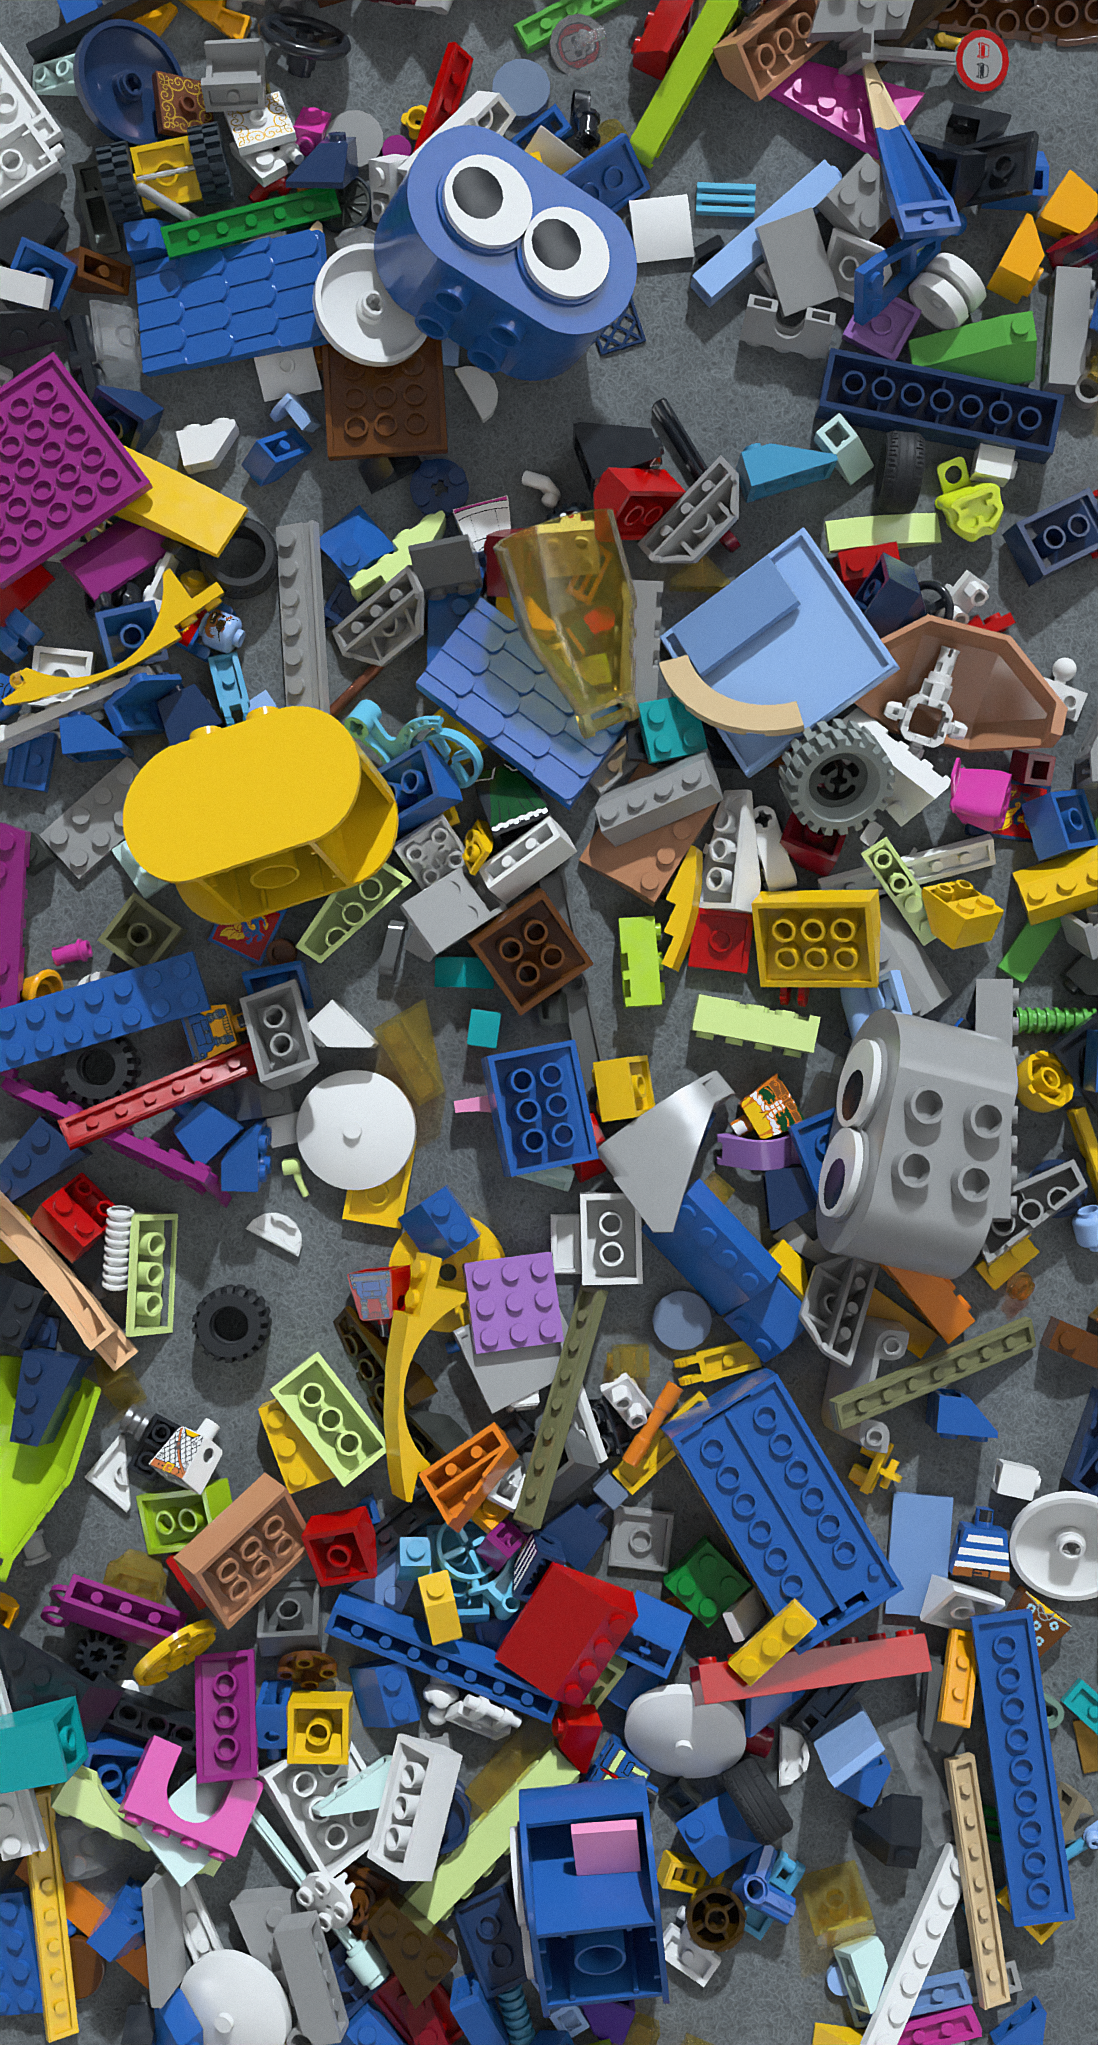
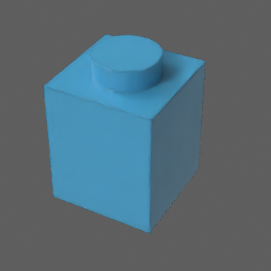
(412, 1558)

